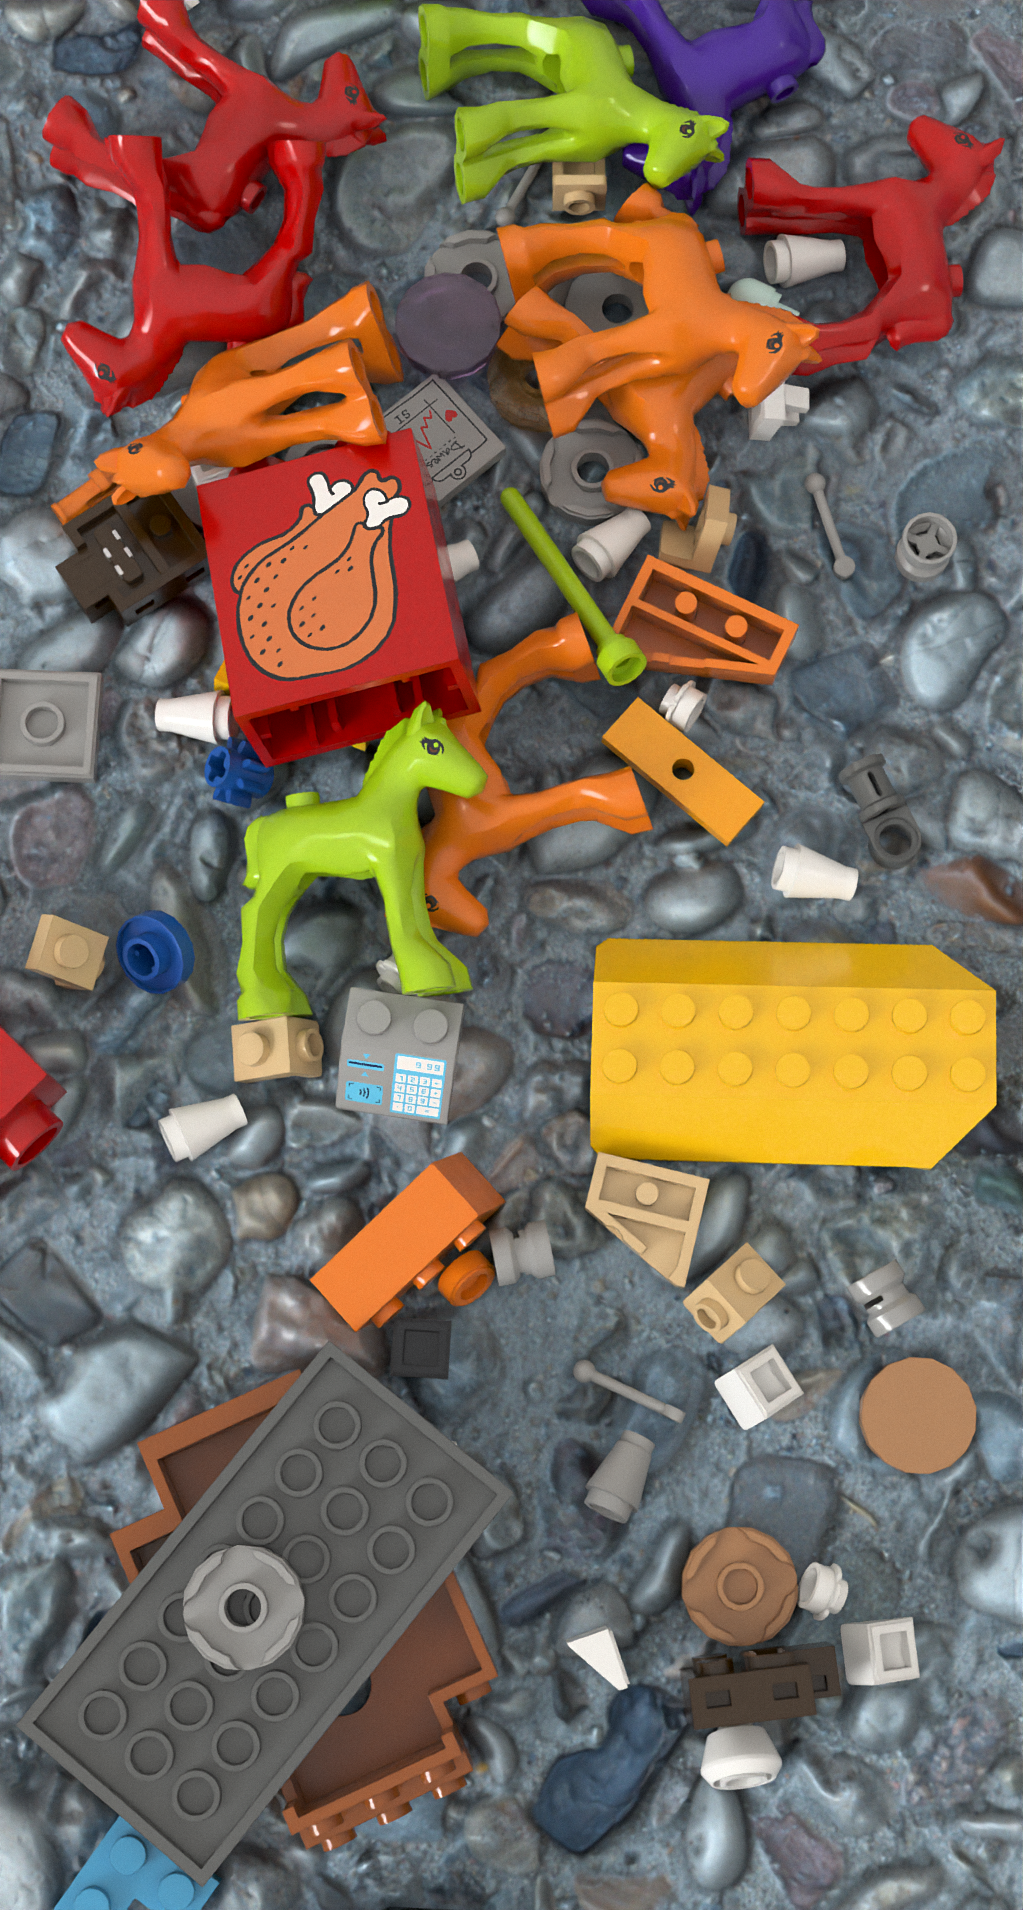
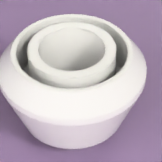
(739, 1757)

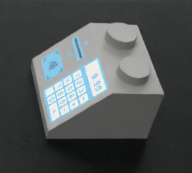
(399, 1055)

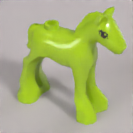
(587, 119)
(358, 840)

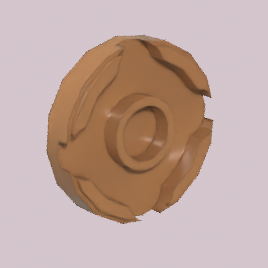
(917, 1415)
(739, 1586)

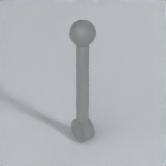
(506, 215)
(844, 565)
(585, 1371)

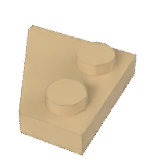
(649, 1211)

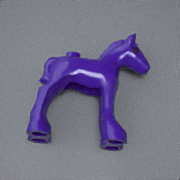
(718, 70)

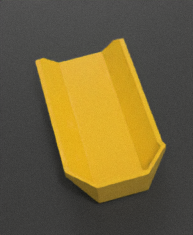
(787, 1052)

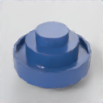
(155, 951)

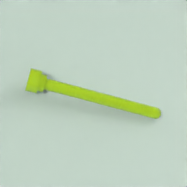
(617, 655)

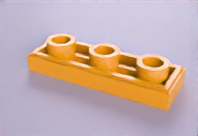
(657, 748)

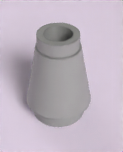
(621, 1478)

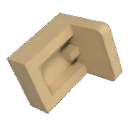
(579, 187)
(699, 543)
(67, 953)
(276, 1049)
(733, 1293)

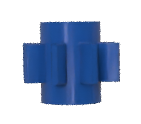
(237, 773)

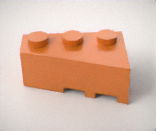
(702, 629)
(408, 1241)

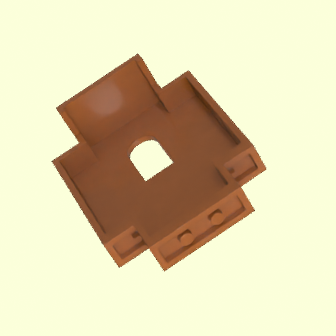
(405, 1731)

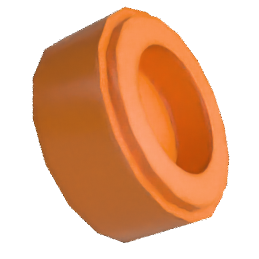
(466, 1278)

